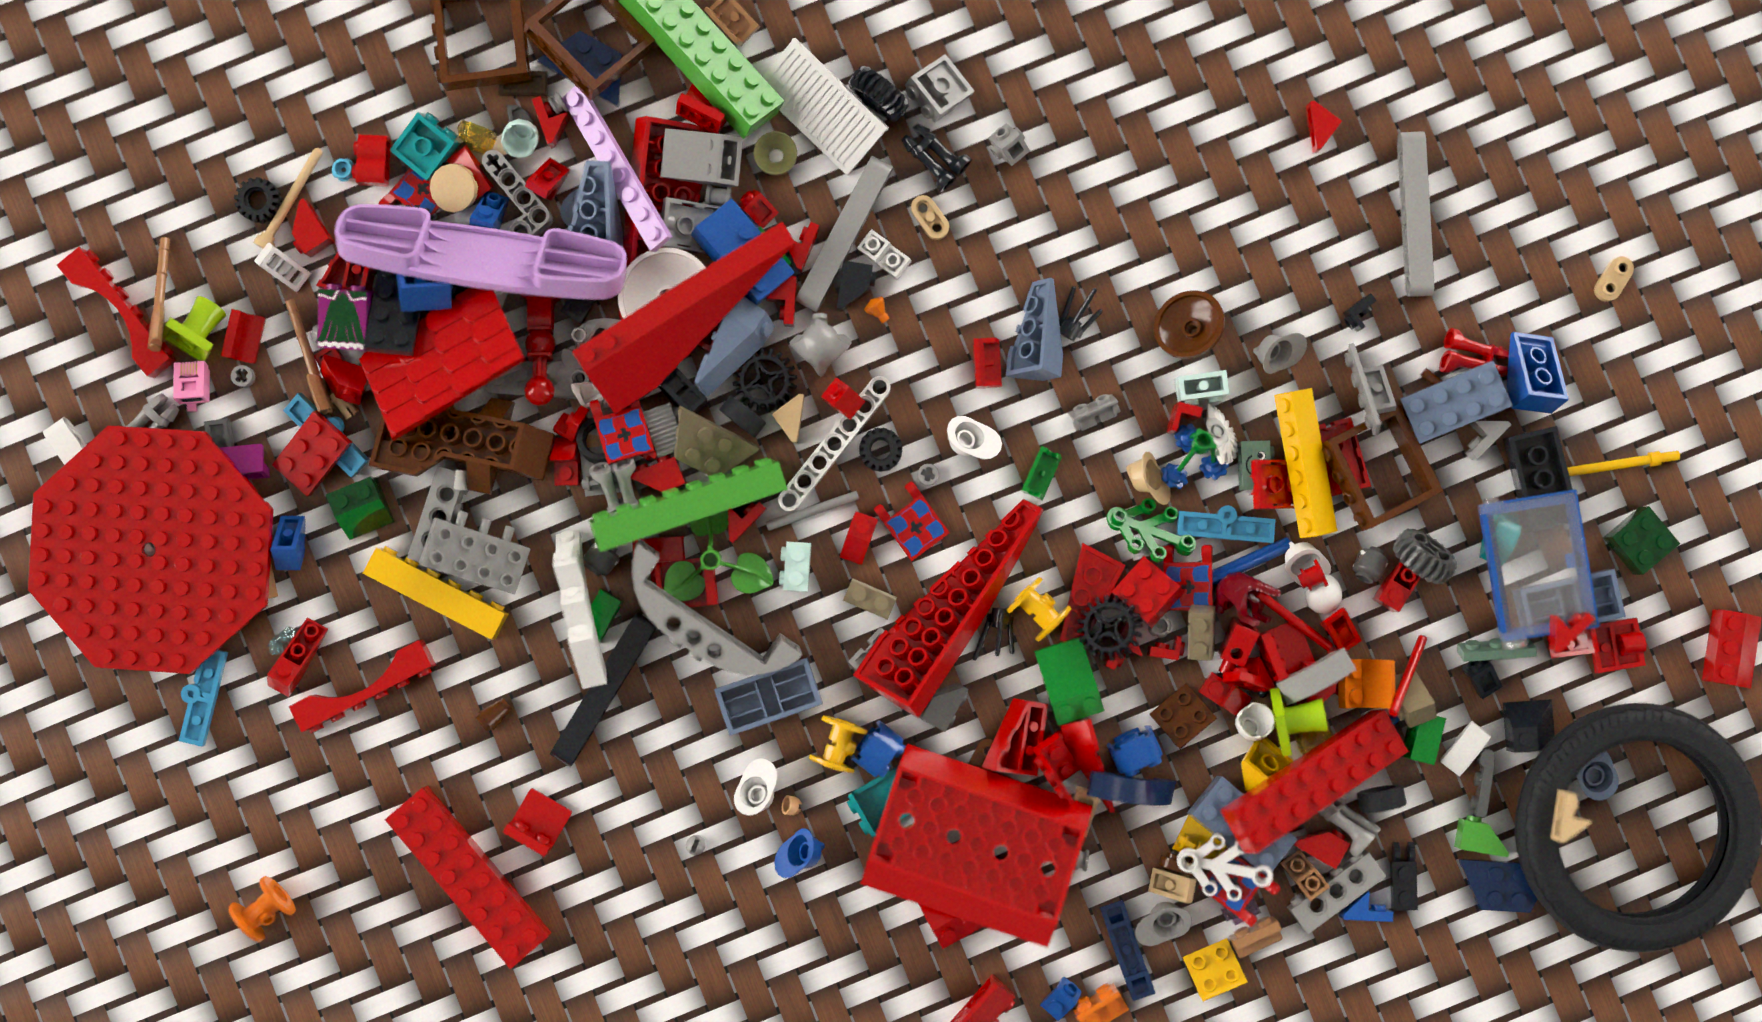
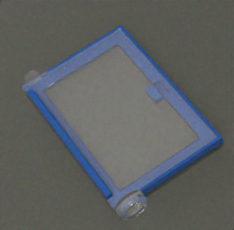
(1536, 564)

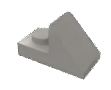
(1489, 433)

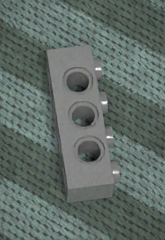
(434, 503)
(1369, 876)

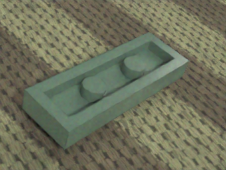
(1492, 650)

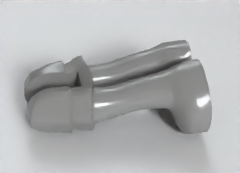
(149, 413)
(623, 470)
(1359, 828)

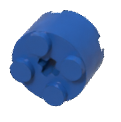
(878, 749)
(1135, 750)

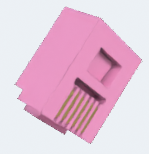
(191, 384)

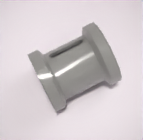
(717, 195)

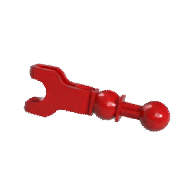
(540, 346)

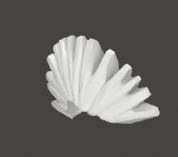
(1222, 435)

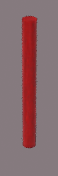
(1294, 620)
(1407, 675)

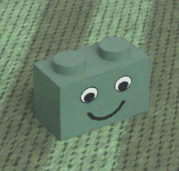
(1251, 451)

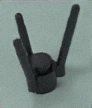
(1071, 327)
(1002, 620)

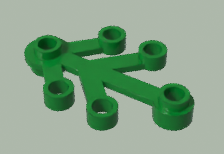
(1148, 530)

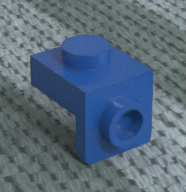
(1061, 999)

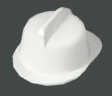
(973, 438)
(1302, 556)
(756, 787)

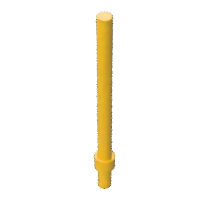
(1651, 459)

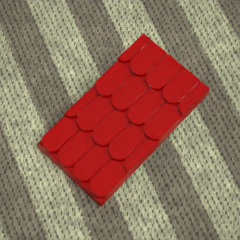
(451, 359)

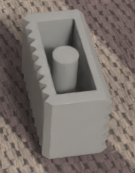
(662, 428)

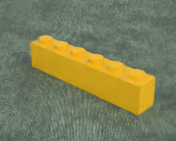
(1305, 463)
(435, 592)

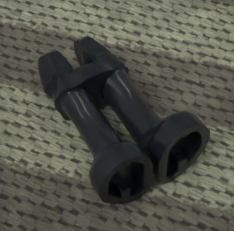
(943, 177)

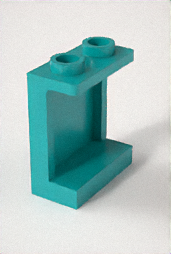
(871, 800)

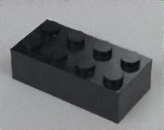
(1537, 463)

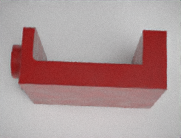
(707, 597)

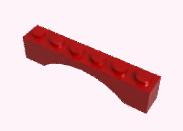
(83, 271)
(407, 663)

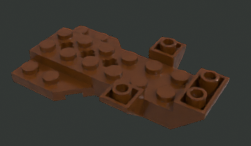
(482, 442)

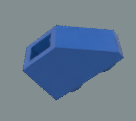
(489, 211)

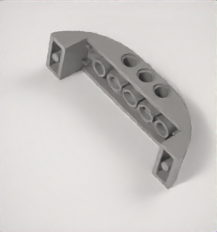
(732, 655)

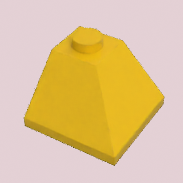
(1262, 762)

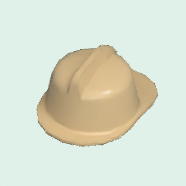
(1147, 477)

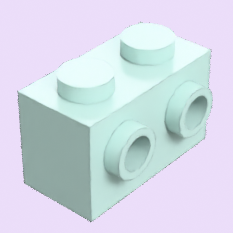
(1202, 386)
(797, 566)

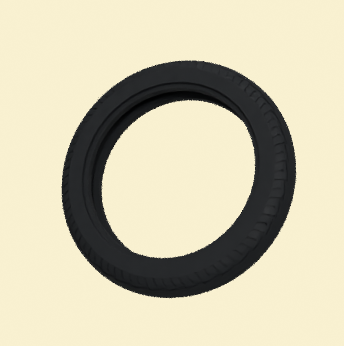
(1736, 841)

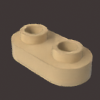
(930, 217)
(1615, 278)

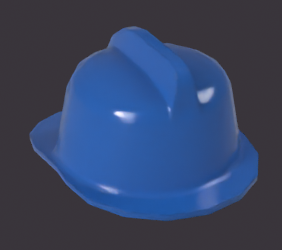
(798, 853)

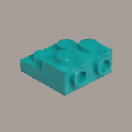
(425, 145)

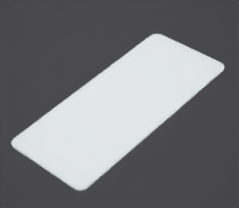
(461, 480)

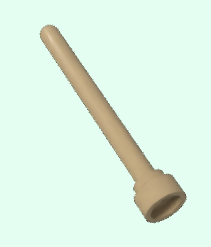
(268, 236)

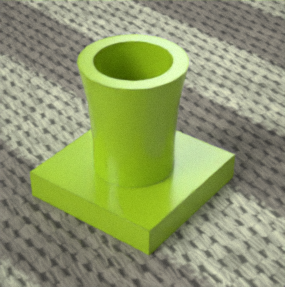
(192, 334)
(1296, 719)

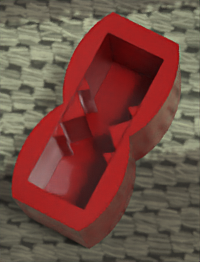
(372, 160)

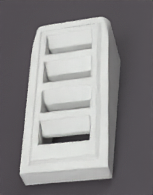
(265, 256)

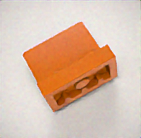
(1369, 685)
(1102, 1006)

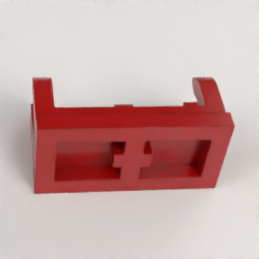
(987, 363)

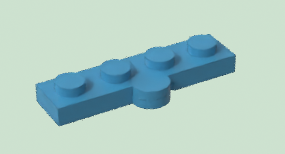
(300, 409)
(1226, 526)
(202, 699)

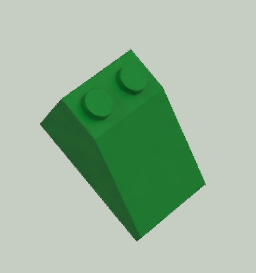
(1069, 681)

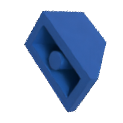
(289, 543)

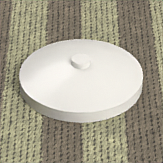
(654, 275)

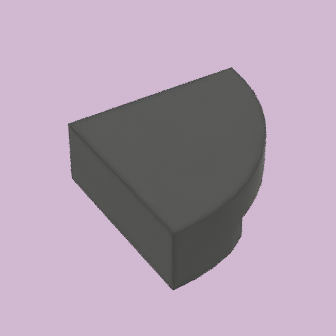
(515, 112)

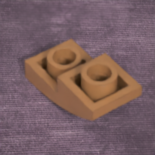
(1305, 875)

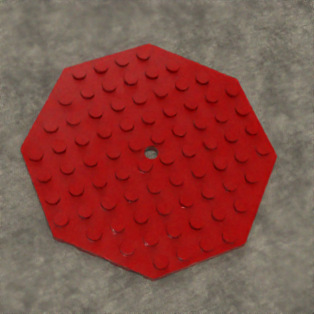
(207, 561)

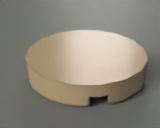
(453, 187)

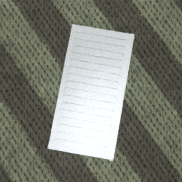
(824, 107)

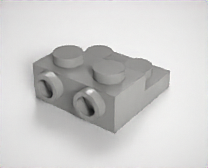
(938, 88)

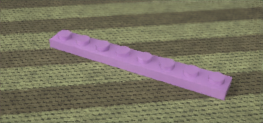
(626, 181)

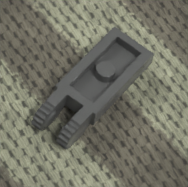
(1483, 781)

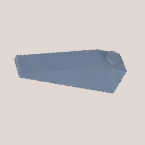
(597, 204)
(738, 338)
(1038, 344)

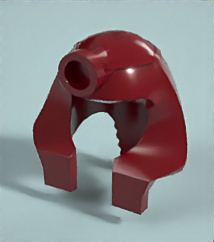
(1236, 590)

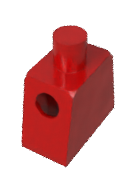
(1239, 636)

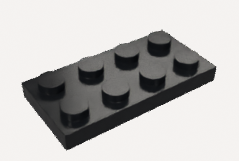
(387, 326)

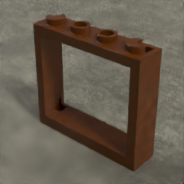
(569, 65)
(481, 78)
(1412, 454)

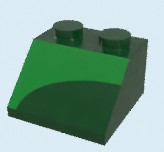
(360, 507)

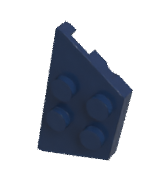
(594, 58)
(1499, 885)

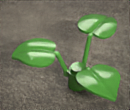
(749, 576)

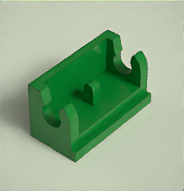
(1041, 473)
(604, 612)
(1424, 740)

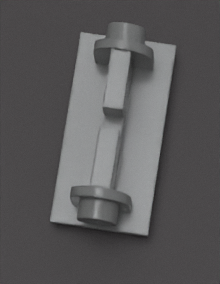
(1103, 406)

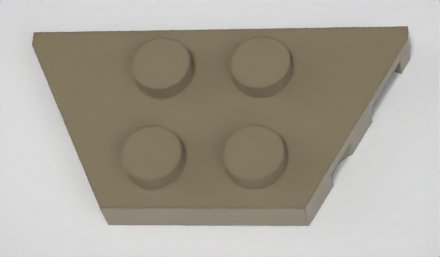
(708, 444)

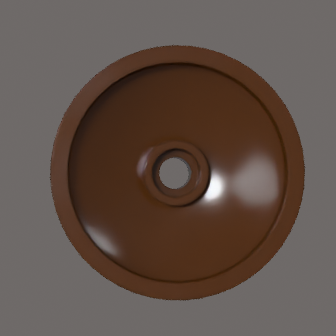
(1183, 314)

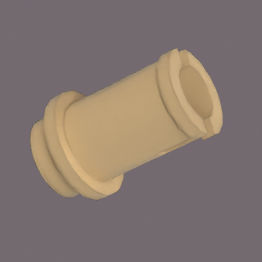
(342, 406)

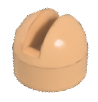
(790, 805)

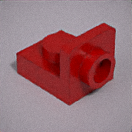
(757, 208)
(570, 423)
(1162, 650)

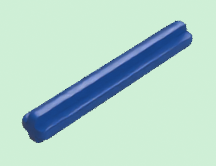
(1252, 559)

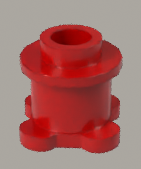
(1312, 576)

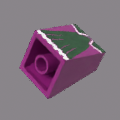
(343, 316)

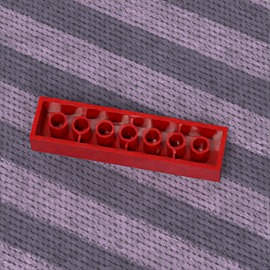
(1313, 781)
(468, 876)

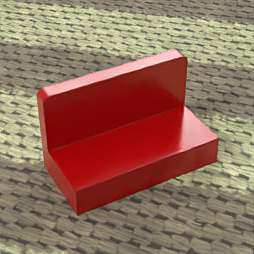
(243, 336)
(1185, 411)

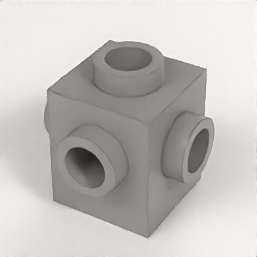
(1008, 144)

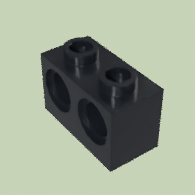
(683, 392)

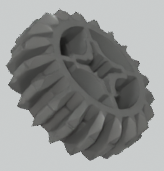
(1424, 556)

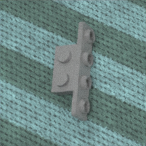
(1373, 389)

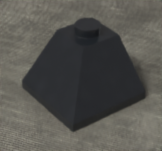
(1528, 725)

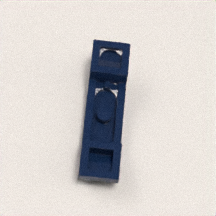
(1131, 790)
(1127, 950)

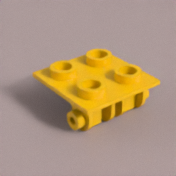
(1194, 836)
(1215, 969)

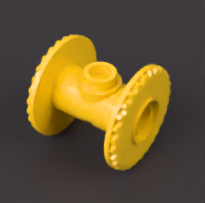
(1041, 606)
(841, 745)

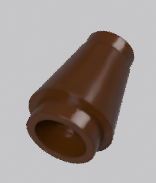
(493, 714)

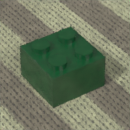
(1641, 540)

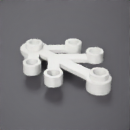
(1220, 867)

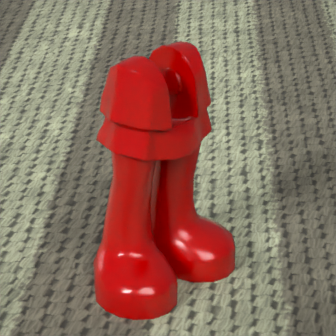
(1456, 341)

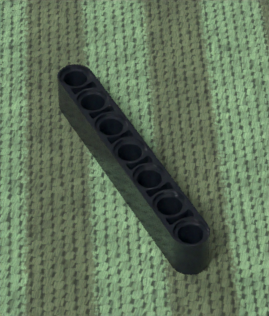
(600, 697)

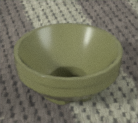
(775, 141)

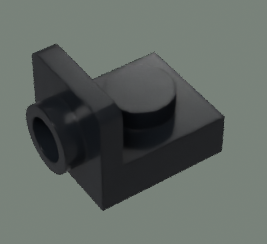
(1361, 307)
(1482, 677)

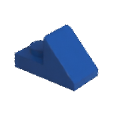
(1360, 910)

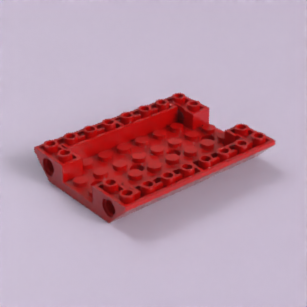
(966, 875)

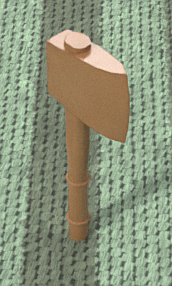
(158, 312)
(317, 385)

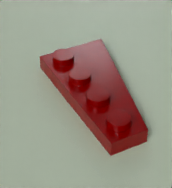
(1093, 578)

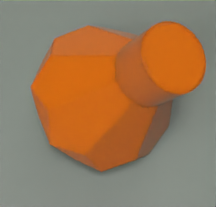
(877, 308)

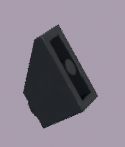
(854, 283)

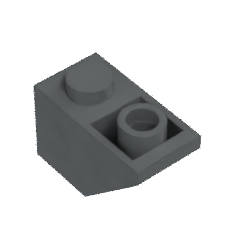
(944, 705)

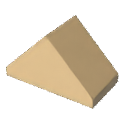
(790, 417)

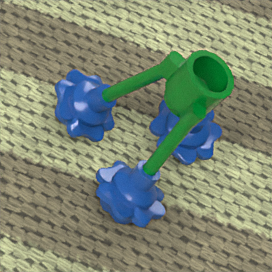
(1196, 442)

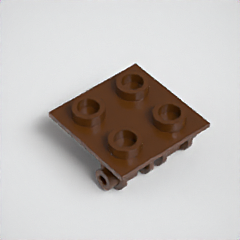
(1183, 716)

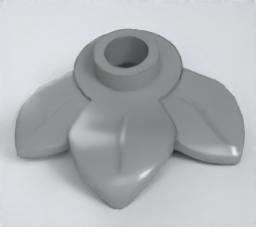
(565, 373)

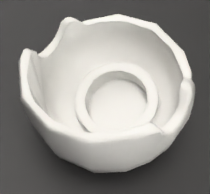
(1324, 599)
(1255, 721)

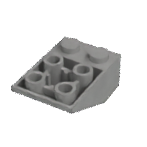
(701, 157)

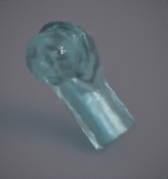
(280, 640)

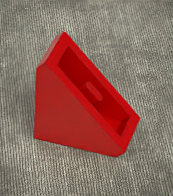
(1321, 125)

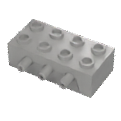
(475, 553)

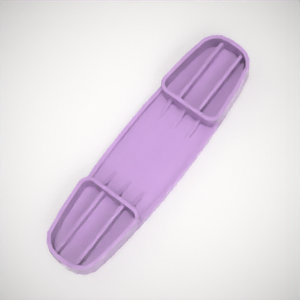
(480, 257)

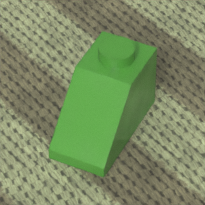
(1478, 837)

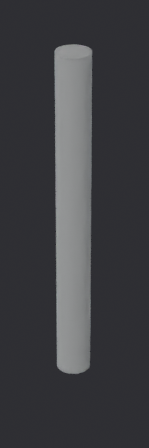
(812, 510)

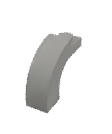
(1315, 676)

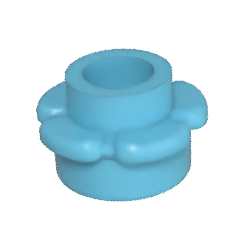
(337, 169)

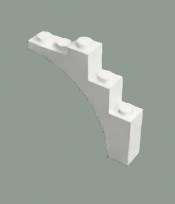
(577, 610)

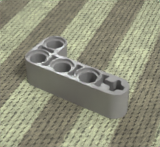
(515, 192)

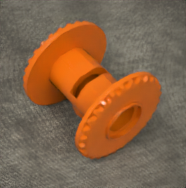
(262, 910)

